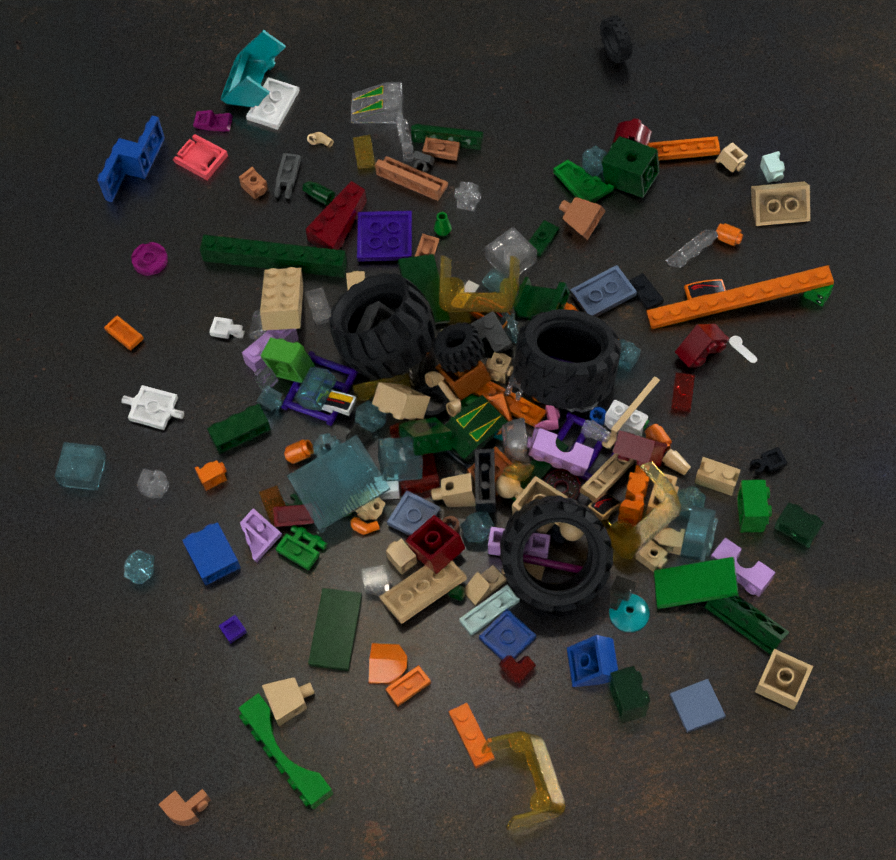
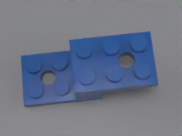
(131, 158)

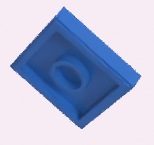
(507, 635)

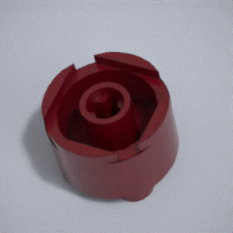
(634, 131)

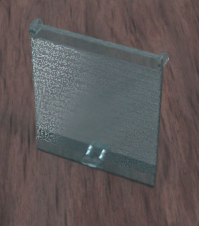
(338, 483)

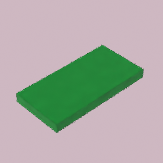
(696, 582)

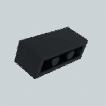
(485, 481)

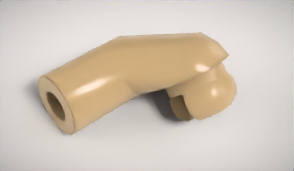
(319, 138)

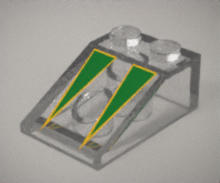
(377, 103)

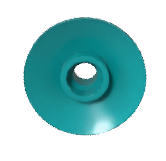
(630, 621)

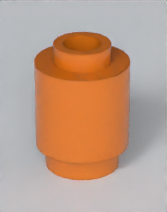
(729, 234)
(657, 433)
(298, 451)

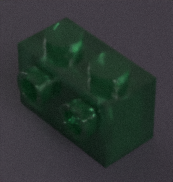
(799, 524)

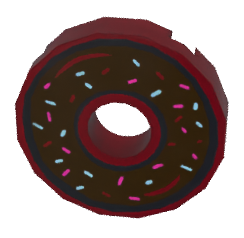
(565, 478)

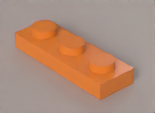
(470, 734)

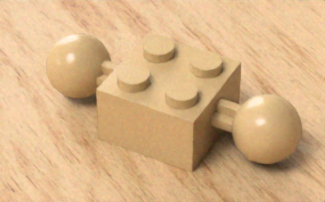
(536, 489)

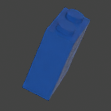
(211, 553)

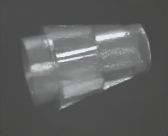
(595, 431)

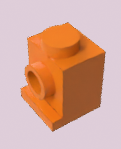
(211, 474)

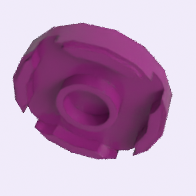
(149, 258)

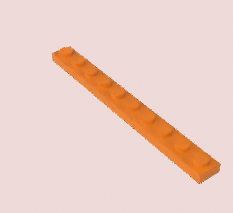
(740, 297)

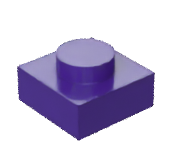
(232, 629)

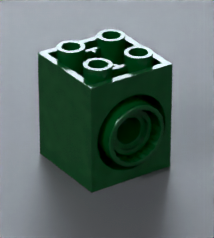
(630, 166)

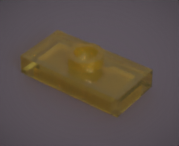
(364, 152)

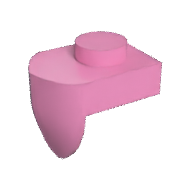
(552, 419)

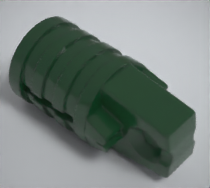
(319, 192)

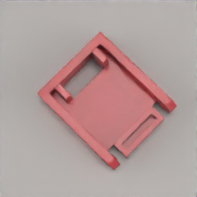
(199, 155)

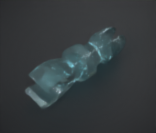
(512, 324)

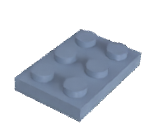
(603, 292)

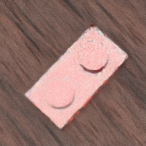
(683, 392)

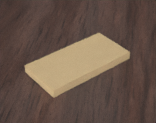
(421, 590)

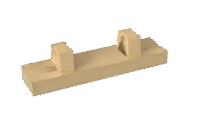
(605, 477)

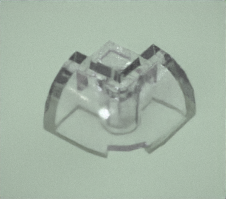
(515, 441)

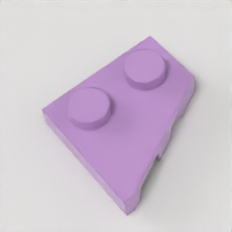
(259, 534)

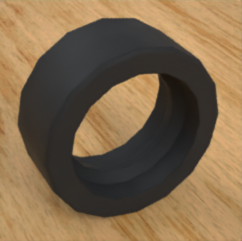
(436, 390)

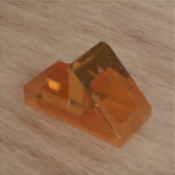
(271, 498)

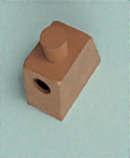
(582, 215)

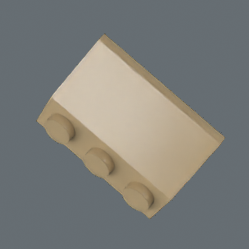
(781, 203)

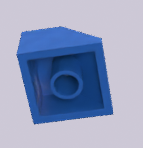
(592, 661)

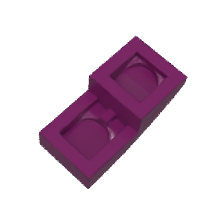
(213, 122)

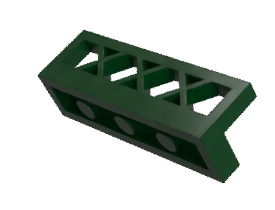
(467, 138)
(747, 622)

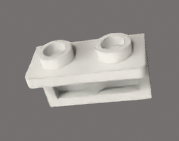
(633, 424)

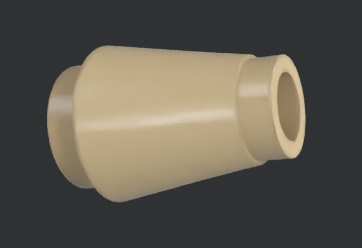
(676, 462)

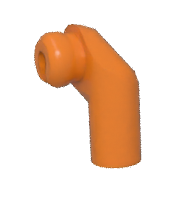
(362, 527)

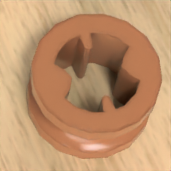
(454, 520)

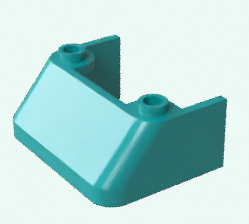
(248, 70)

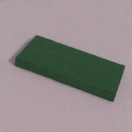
(424, 275)
(335, 629)

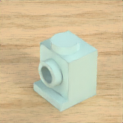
(772, 167)

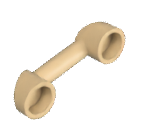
(433, 379)

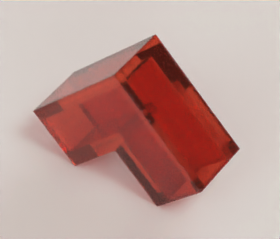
(515, 670)

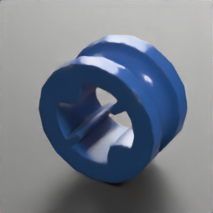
(600, 411)

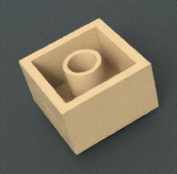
(400, 401)
(784, 679)

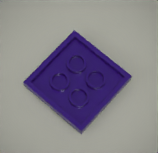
(384, 235)

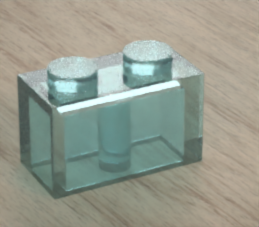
(315, 388)

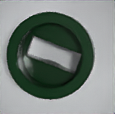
(458, 592)

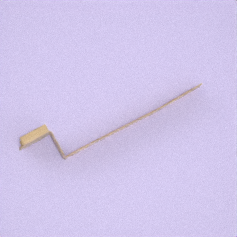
(629, 411)

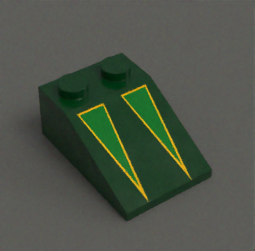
(474, 427)

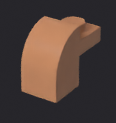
(182, 812)

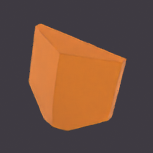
(386, 663)

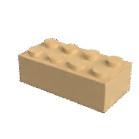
(282, 299)

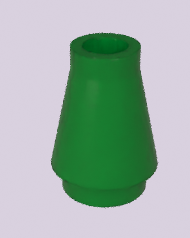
(442, 224)

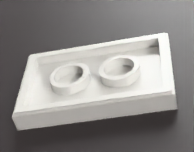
(275, 105)

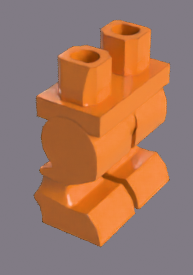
(633, 505)

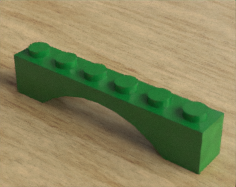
(309, 783)

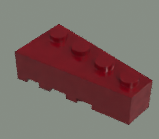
(336, 220)

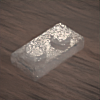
(318, 305)

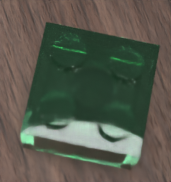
(628, 694)

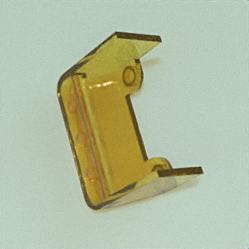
(455, 299)
(629, 539)
(548, 800)

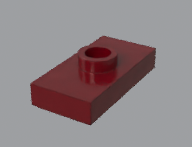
(291, 515)

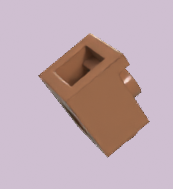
(253, 183)

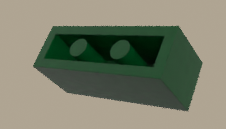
(238, 428)

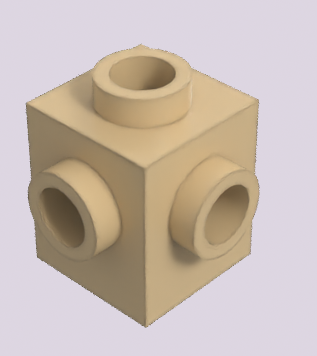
(499, 367)
(371, 510)

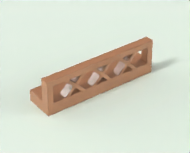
(411, 178)

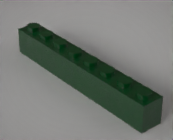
(273, 255)

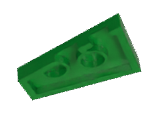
(581, 183)

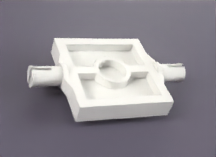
(152, 407)

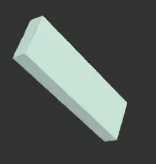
(489, 610)

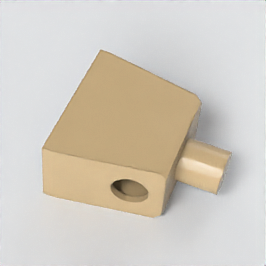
(456, 491)
(287, 698)

